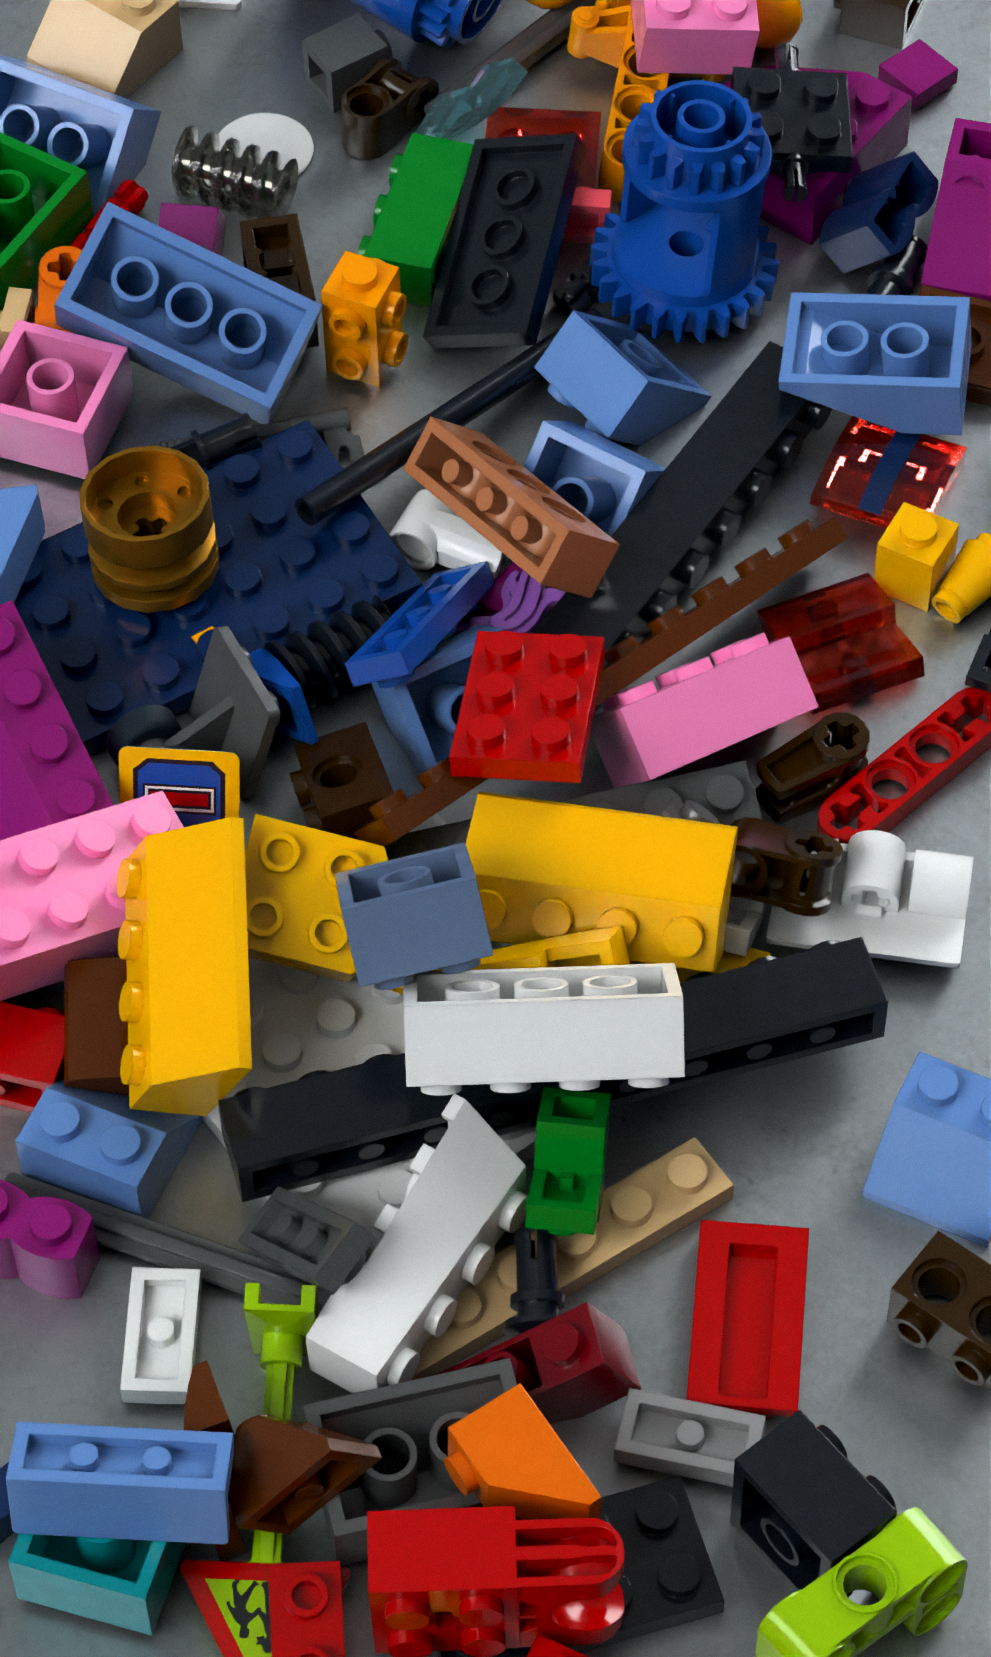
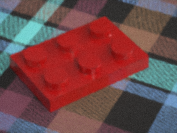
(528, 707)

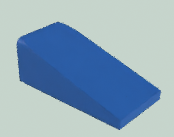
(295, 715)

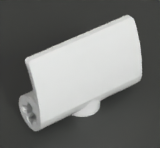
(894, 899)

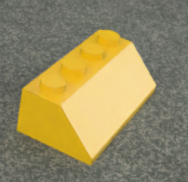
(587, 868)
(185, 968)

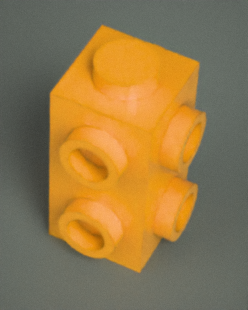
(363, 319)

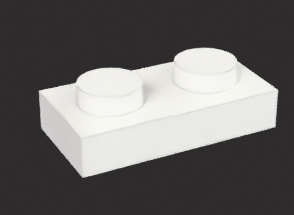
(160, 1335)

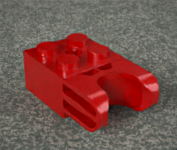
(490, 1580)

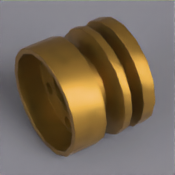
(149, 528)

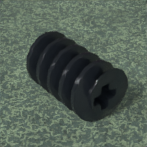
(326, 649)

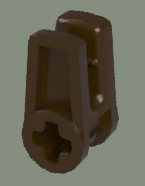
(810, 767)

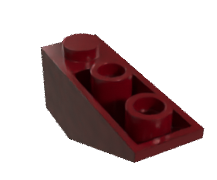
(568, 1363)

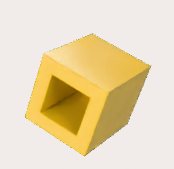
(915, 555)

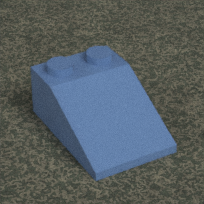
(881, 358)

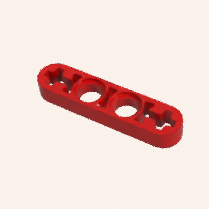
(905, 766)

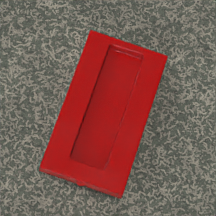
(748, 1317)

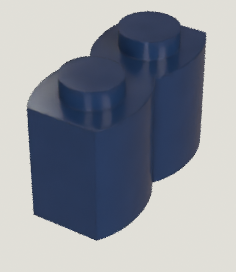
(878, 212)

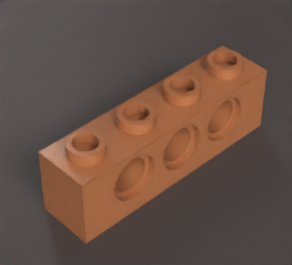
(511, 507)

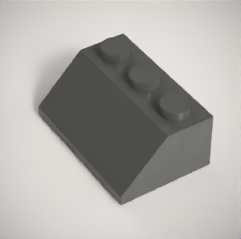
(411, 1432)

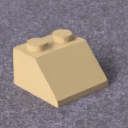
(108, 41)

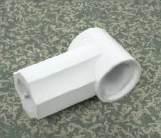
(435, 534)

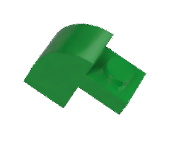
(569, 1162)

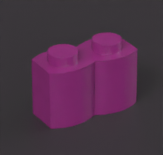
(46, 1243)

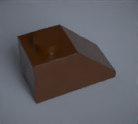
(290, 1471)

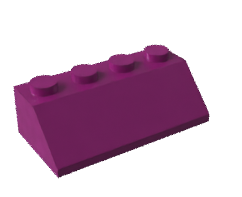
(42, 757)

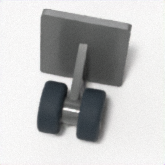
(228, 711)

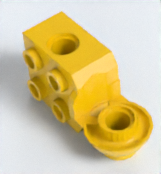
(295, 898)

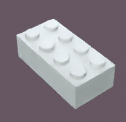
(544, 1027)

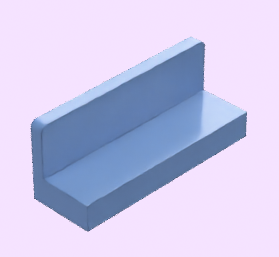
(120, 1482)

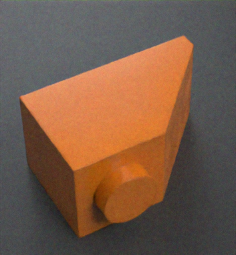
(518, 1460)

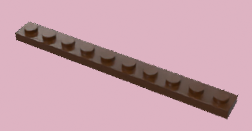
(626, 663)

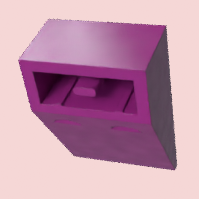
(961, 226)

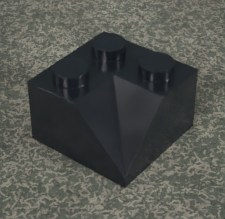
(805, 1501)

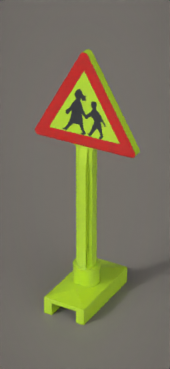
(236, 1594)

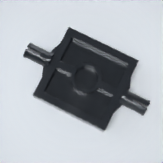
(803, 117)

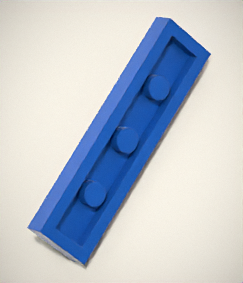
(419, 626)

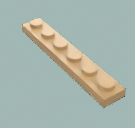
(632, 1219)

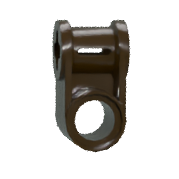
(383, 108)
(782, 866)

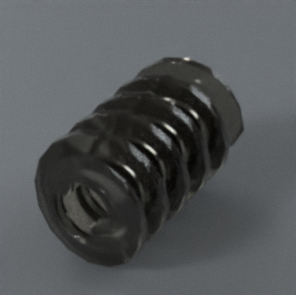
(230, 179)

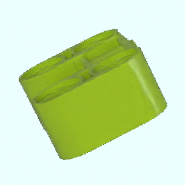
(905, 1566)

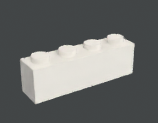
(422, 1256)

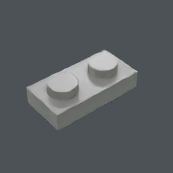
(684, 1436)

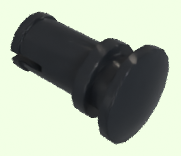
(537, 1283)

